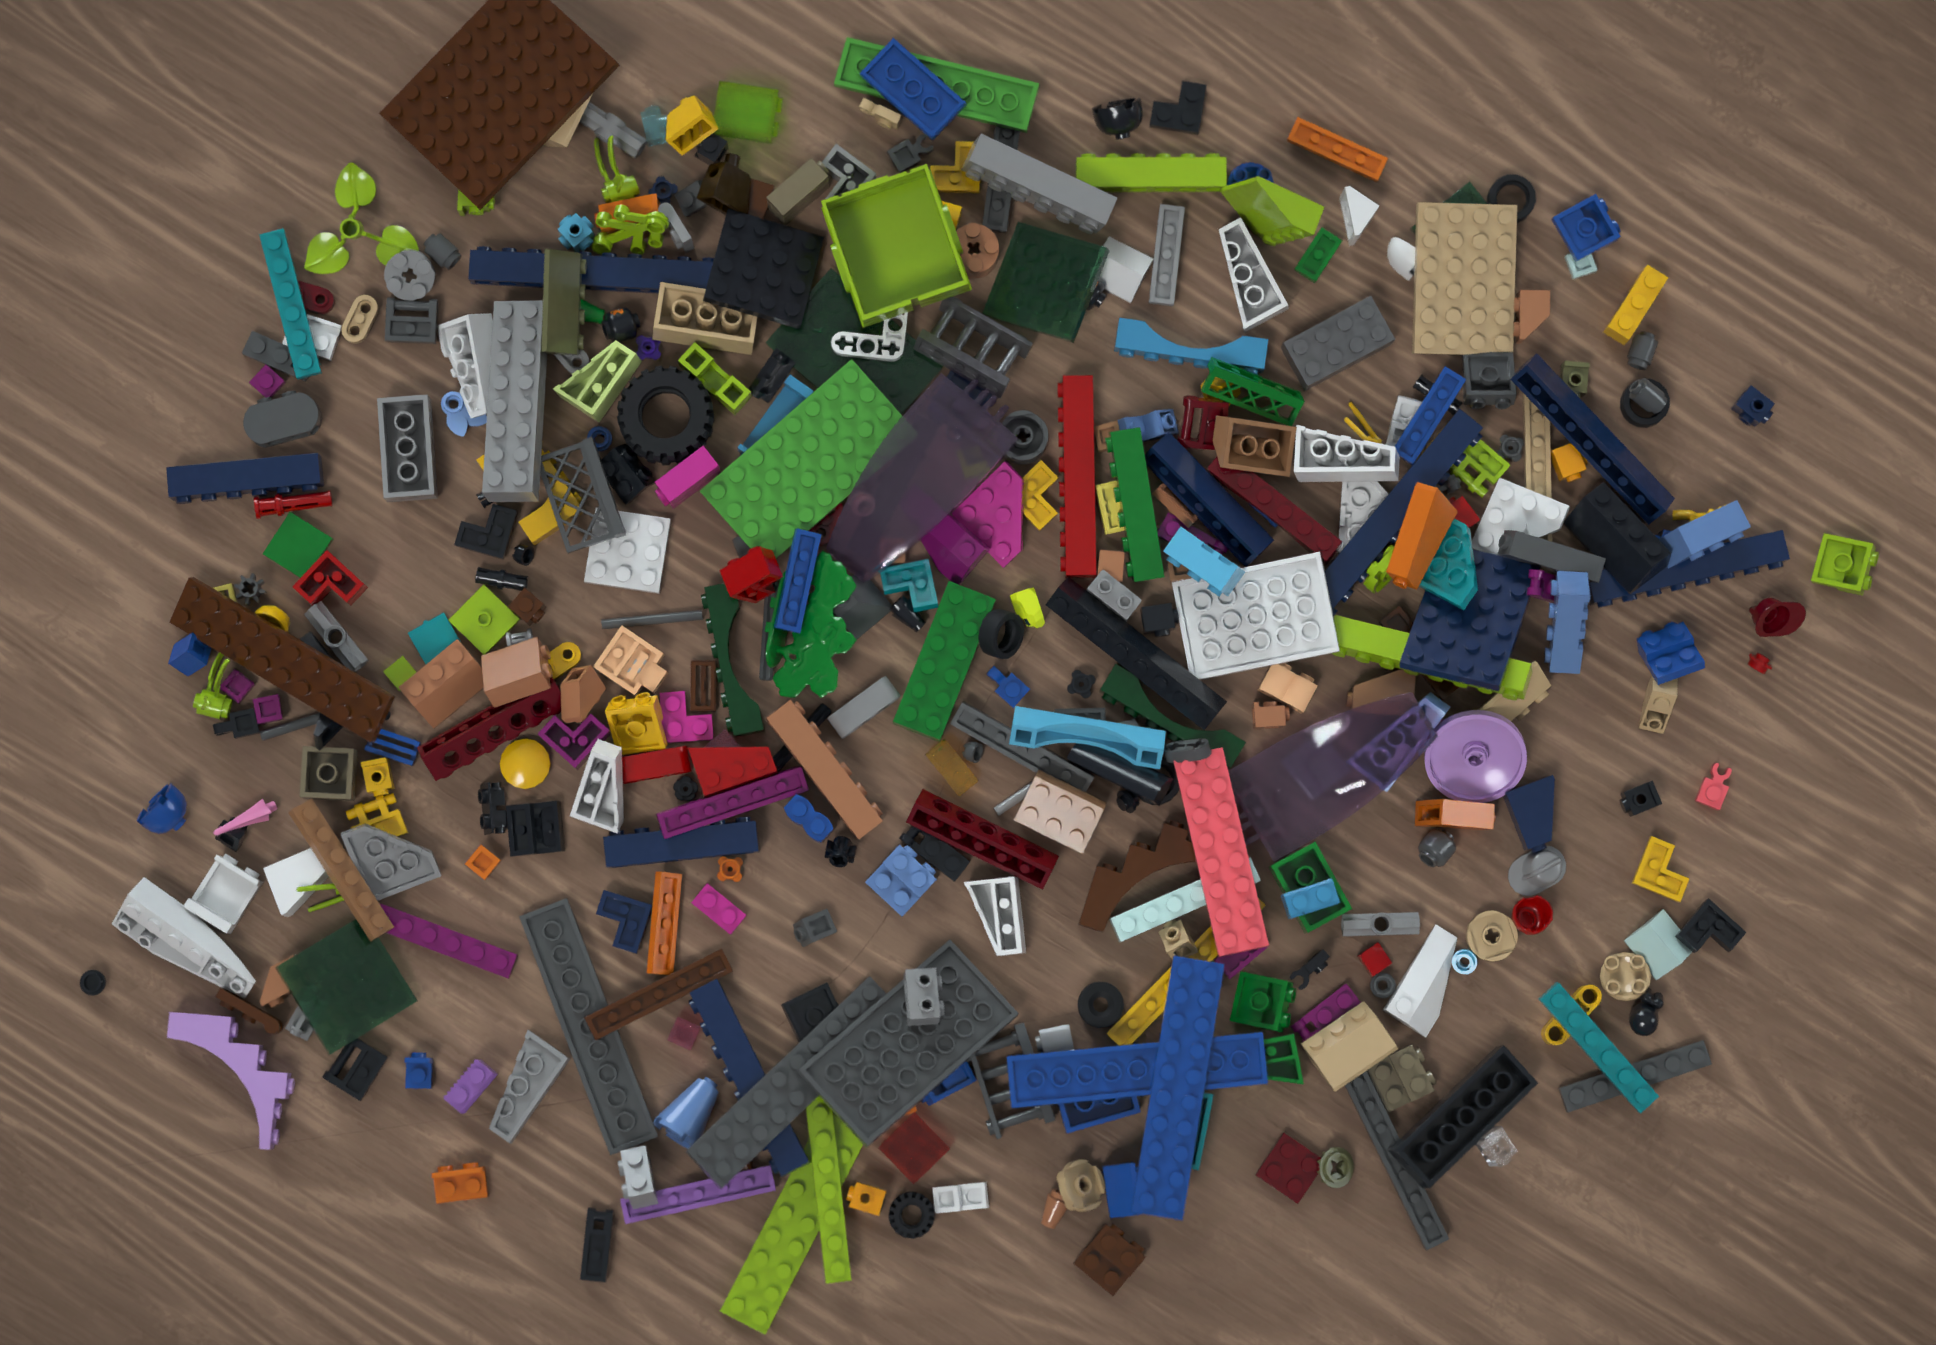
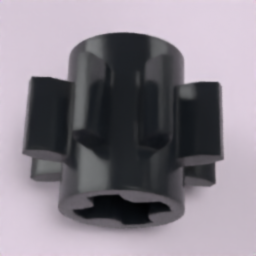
(840, 851)

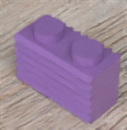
(470, 1086)

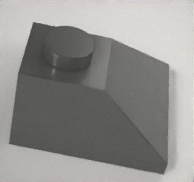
(863, 608)

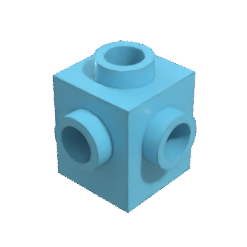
(578, 241)

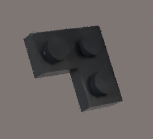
(1184, 116)
(492, 539)
(1713, 923)

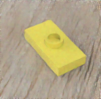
(1108, 507)

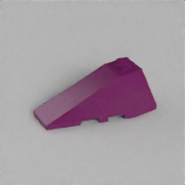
(954, 549)

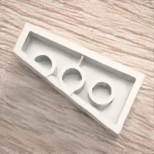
(1251, 279)
(1342, 459)

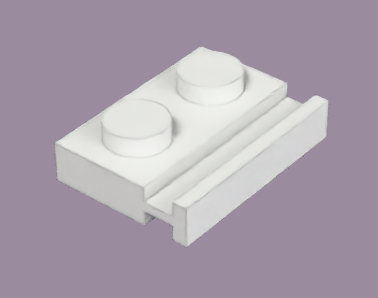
(324, 335)

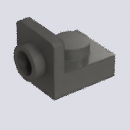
(814, 928)

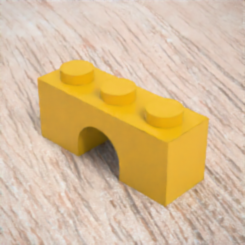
(1635, 304)

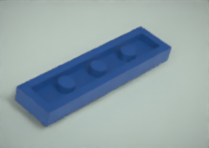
(1429, 415)
(797, 581)

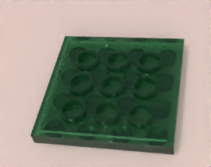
(1045, 282)
(345, 986)

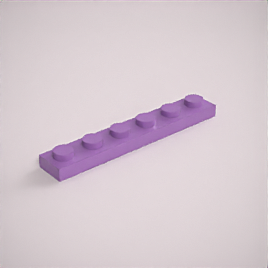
(702, 1194)

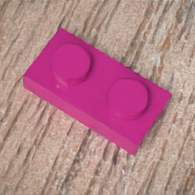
(718, 909)

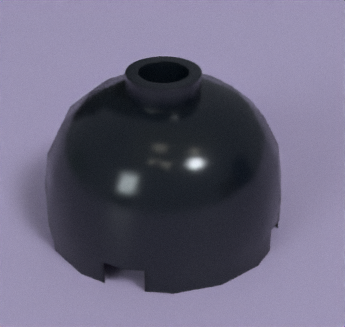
(1119, 117)

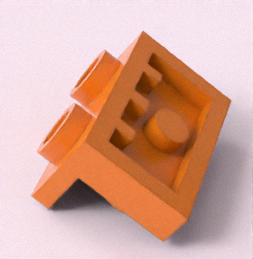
(461, 1183)

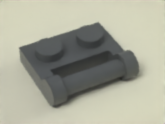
(411, 329)

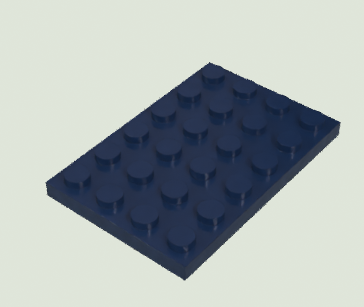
(1477, 641)

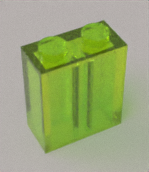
(747, 112)

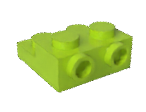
(1845, 564)

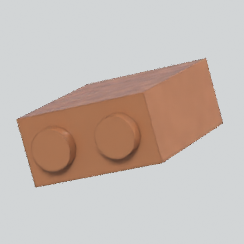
(516, 671)

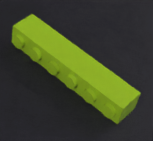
(1153, 173)

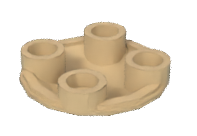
(1625, 976)

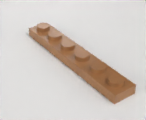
(341, 869)

